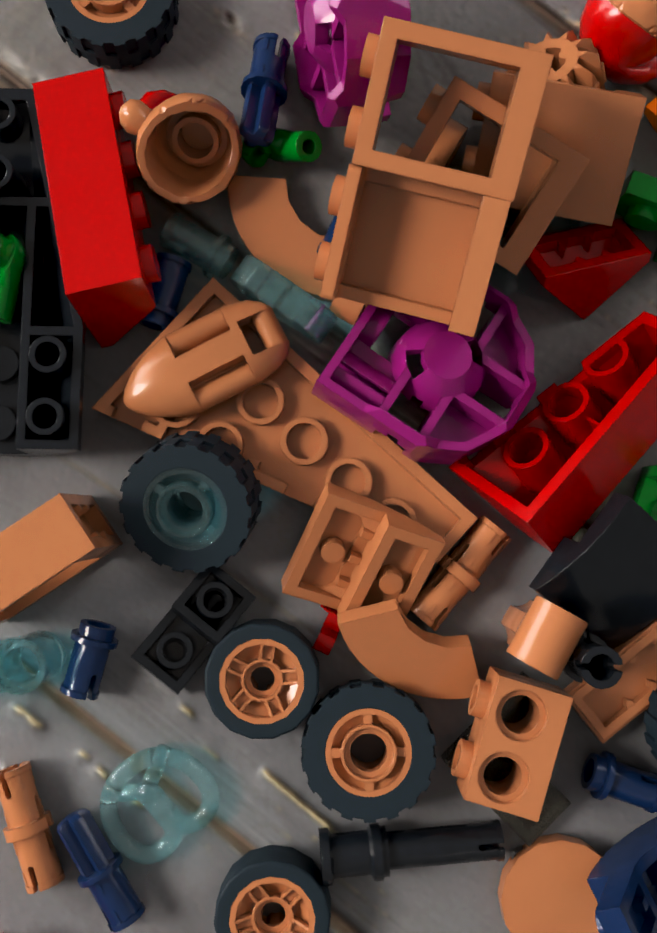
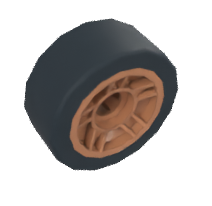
(235, 692)
(273, 876)

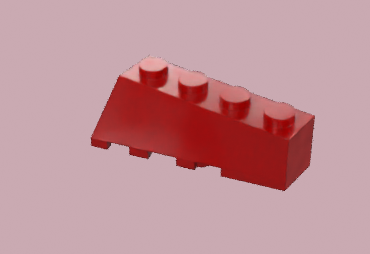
(95, 204)
(575, 443)

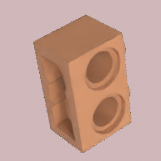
(529, 743)

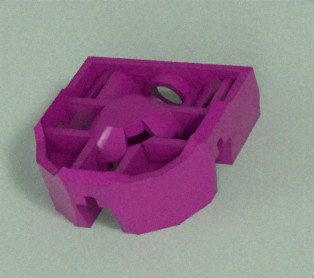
(332, 50)
(454, 367)

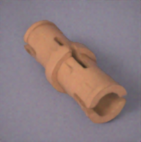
(459, 572)
(29, 828)

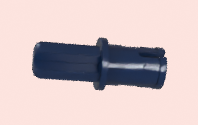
(264, 90)
(100, 869)

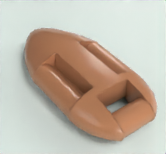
(206, 362)

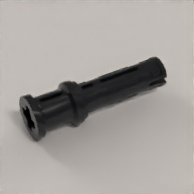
(379, 851)

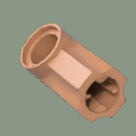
(542, 635)

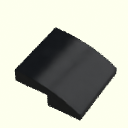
(608, 574)

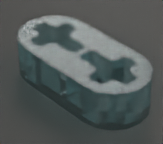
(288, 300)

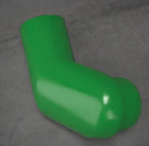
(286, 147)
(11, 273)

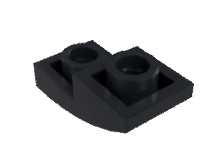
(193, 628)

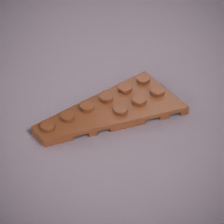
(300, 439)

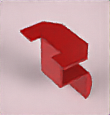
(328, 632)

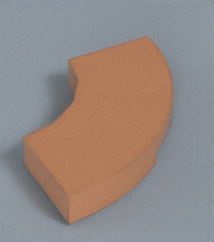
(274, 230)
(406, 654)

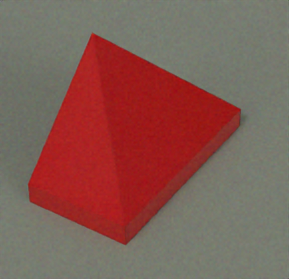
(587, 264)

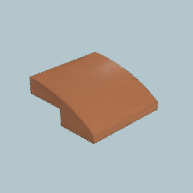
(360, 554)

